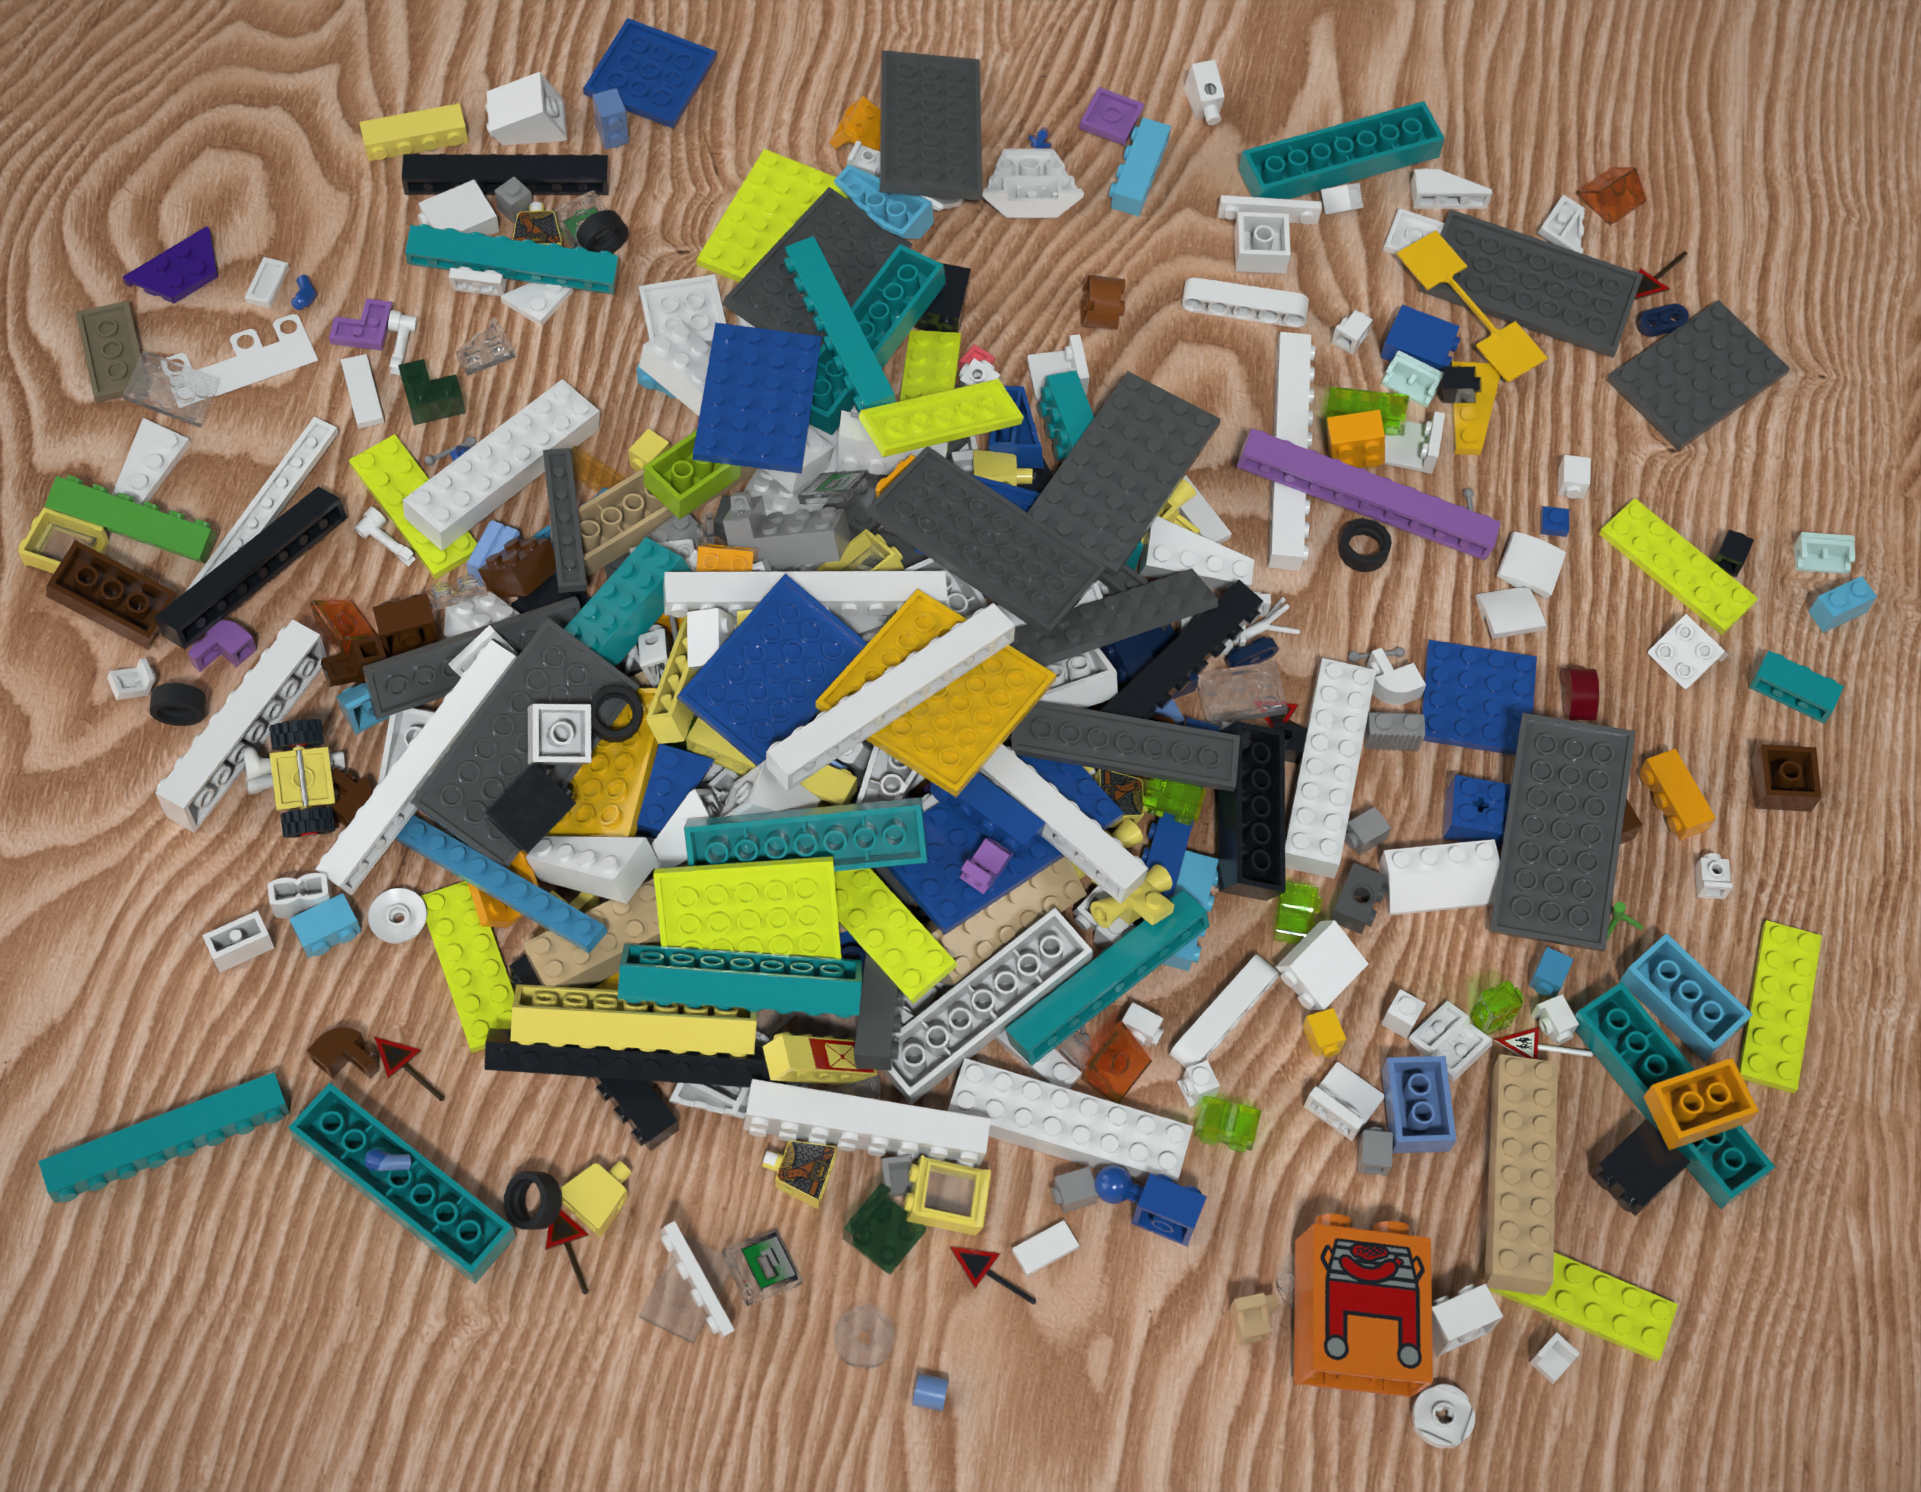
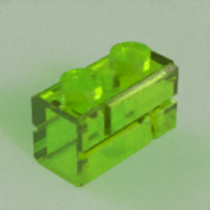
(1174, 798)
(1496, 1008)

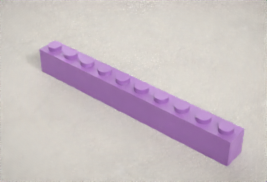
(1368, 494)

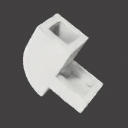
(1396, 685)

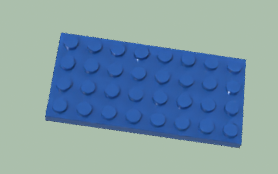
(954, 840)

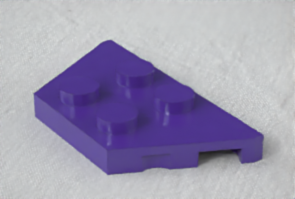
(178, 269)

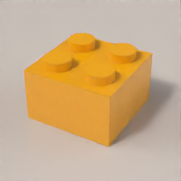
(1357, 439)

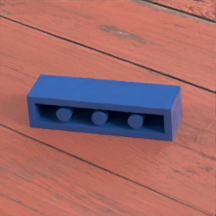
(994, 814)

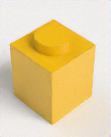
(1324, 1033)

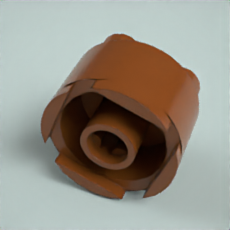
(1102, 302)

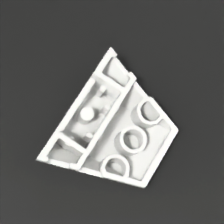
(1031, 184)

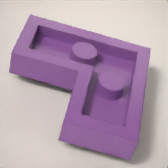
(363, 333)

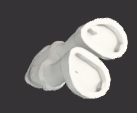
(259, 774)

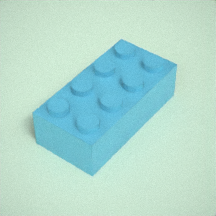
(1685, 997)

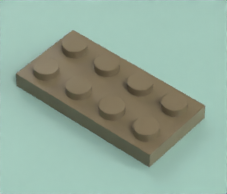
(109, 348)

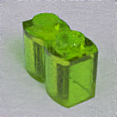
(1297, 912)
(1227, 1124)

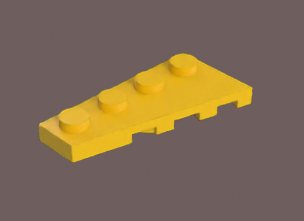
(1472, 419)

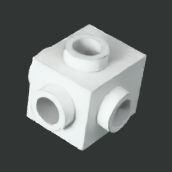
(977, 373)

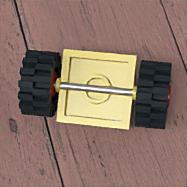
(302, 778)

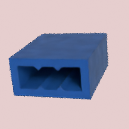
(1422, 338)

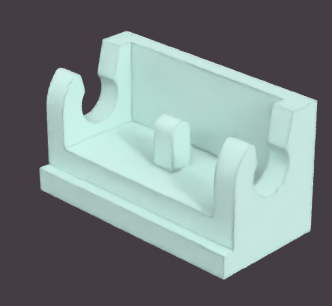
(1413, 378)
(1824, 553)

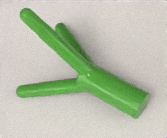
(1618, 914)

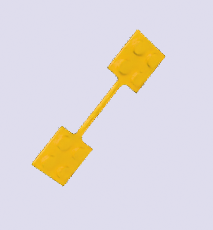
(1507, 348)

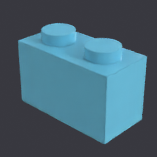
(1842, 604)
(325, 926)

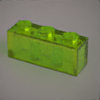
(1393, 407)

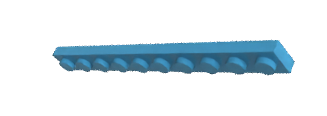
(502, 884)

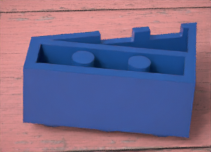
(1019, 439)
(670, 781)

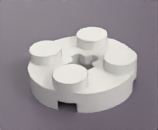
(1427, 1424)

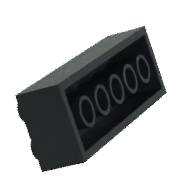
(1254, 816)

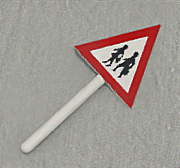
(1526, 1045)

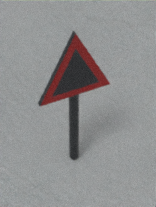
(977, 1265)

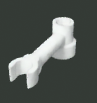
(401, 324)
(371, 525)

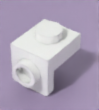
(132, 681)

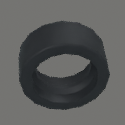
(599, 223)
(1368, 528)
(177, 704)
(631, 729)
(549, 1200)

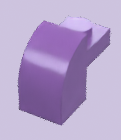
(222, 639)
(986, 865)

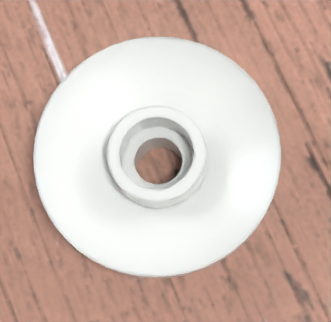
(391, 905)

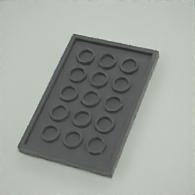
(1698, 375)

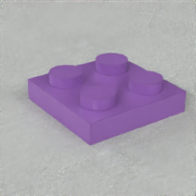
(1111, 116)

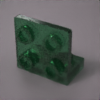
(882, 1231)

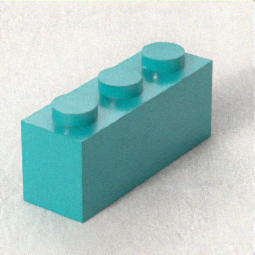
(1796, 686)

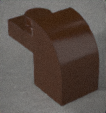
(348, 667)
(353, 794)
(338, 1048)

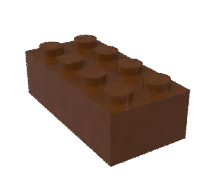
(109, 593)

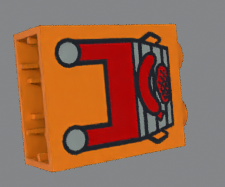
(1363, 1308)

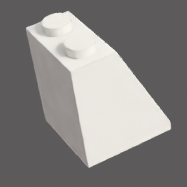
(526, 112)
(762, 793)
(670, 843)

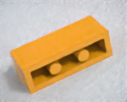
(1677, 794)

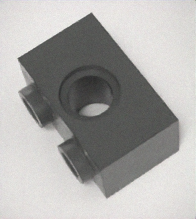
(1361, 883)

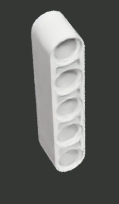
(1245, 302)
(1225, 1012)

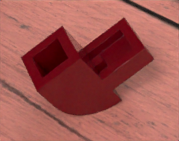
(1581, 692)

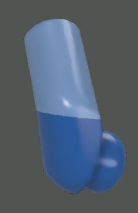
(383, 1161)

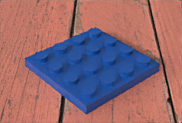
(651, 72)
(1476, 696)

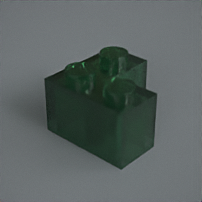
(428, 398)

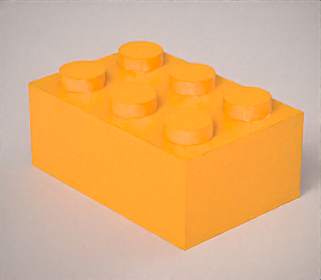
(1700, 1103)

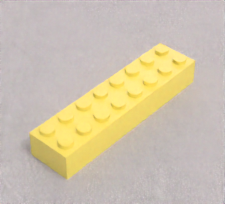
(601, 1019)

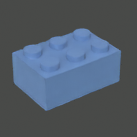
(1418, 1104)

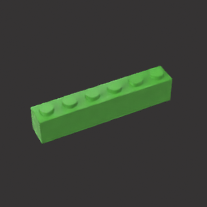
(132, 520)

